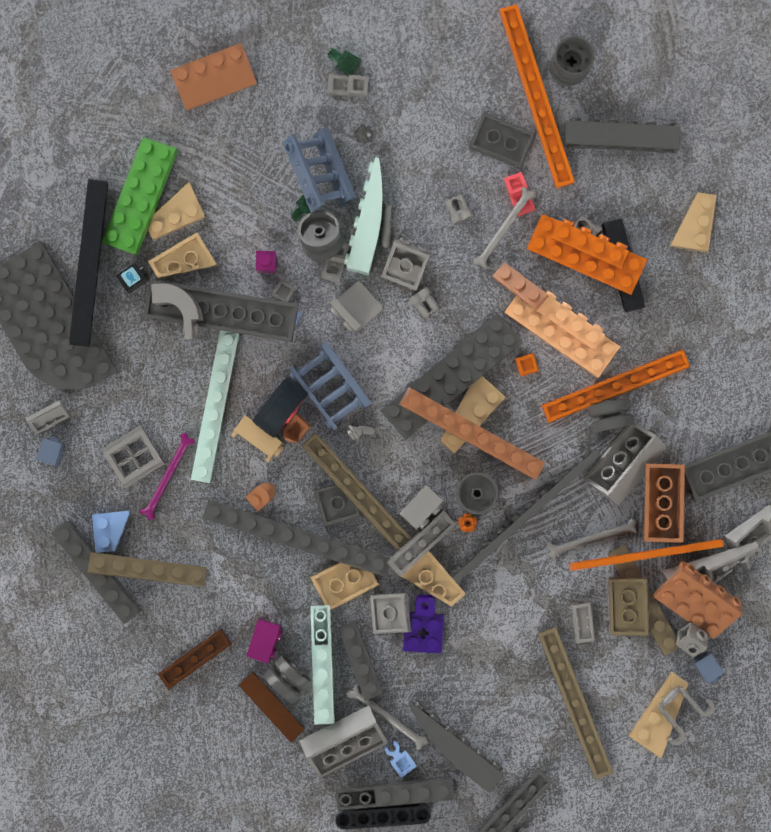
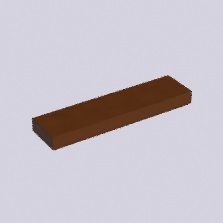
(194, 658)
(271, 707)

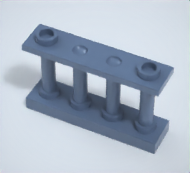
(330, 158)
(348, 385)

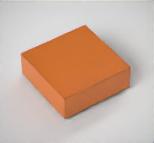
(526, 364)

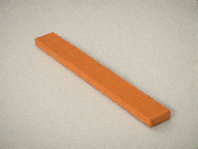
(615, 386)
(645, 554)

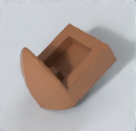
(296, 429)
(261, 495)

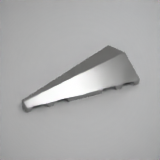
(754, 529)
(719, 564)

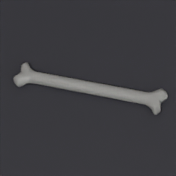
(482, 259)
(556, 549)
(419, 741)

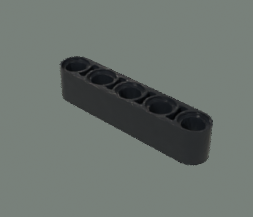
(616, 232)
(392, 820)

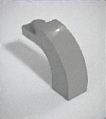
(171, 295)

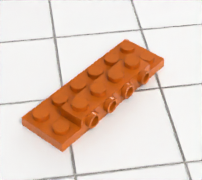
(587, 253)

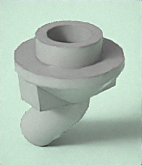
(355, 432)

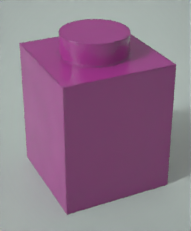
(266, 262)

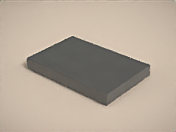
(502, 140)

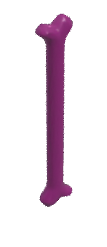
(149, 510)

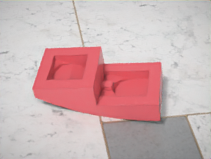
(514, 184)

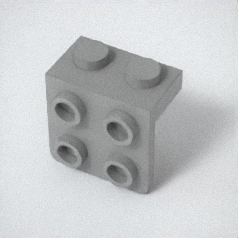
(356, 307)

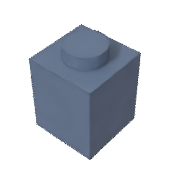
(51, 451)
(708, 667)

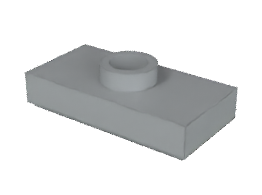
(48, 417)
(583, 622)

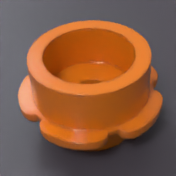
(462, 522)

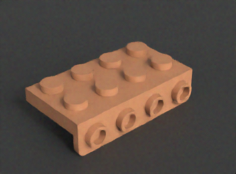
(699, 600)

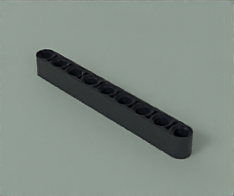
(88, 263)

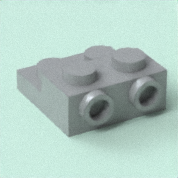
(406, 263)

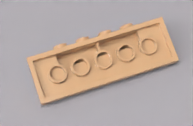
(566, 332)

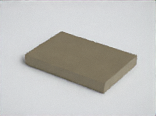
(629, 606)

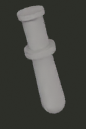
(386, 232)

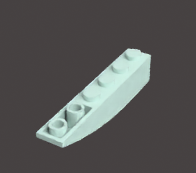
(367, 225)
(322, 665)

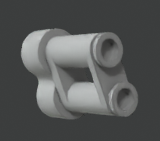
(460, 215)
(596, 230)
(424, 295)

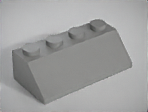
(624, 463)
(343, 741)

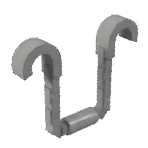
(668, 699)

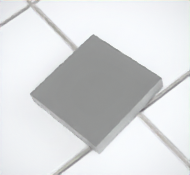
(390, 613)

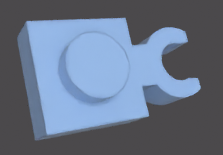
(402, 760)

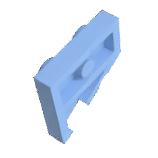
(108, 530)

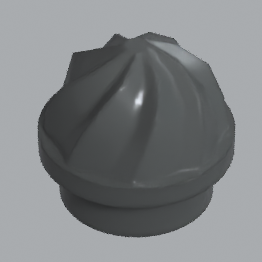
(363, 134)

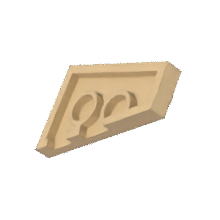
(697, 225)
(434, 579)

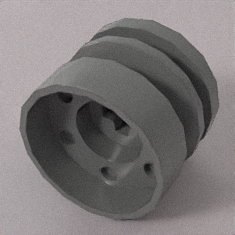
(579, 54)

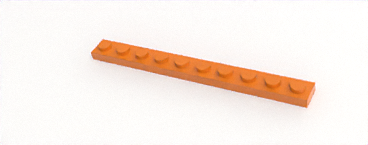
(536, 96)

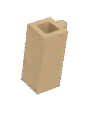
(257, 437)

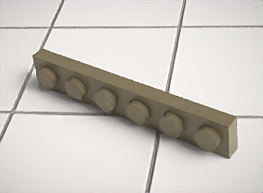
(147, 569)
(658, 624)

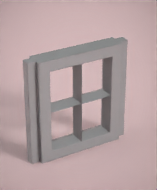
(123, 442)

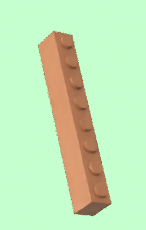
(472, 433)

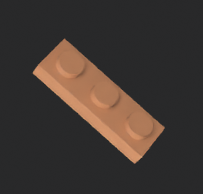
(520, 286)

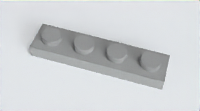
(421, 543)

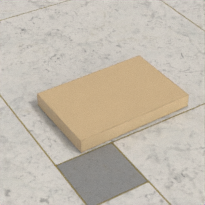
(342, 583)

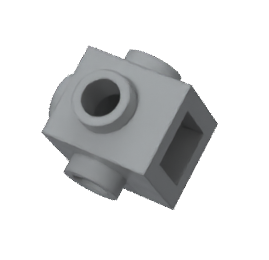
(692, 640)

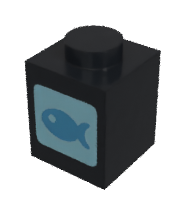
(132, 277)

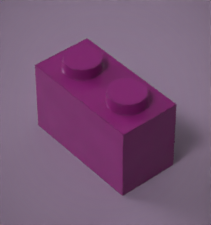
(264, 640)

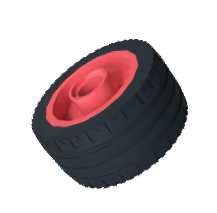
(280, 407)

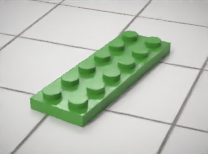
(140, 196)

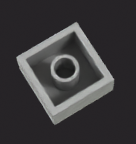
(421, 508)

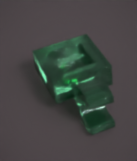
(346, 62)
(303, 208)

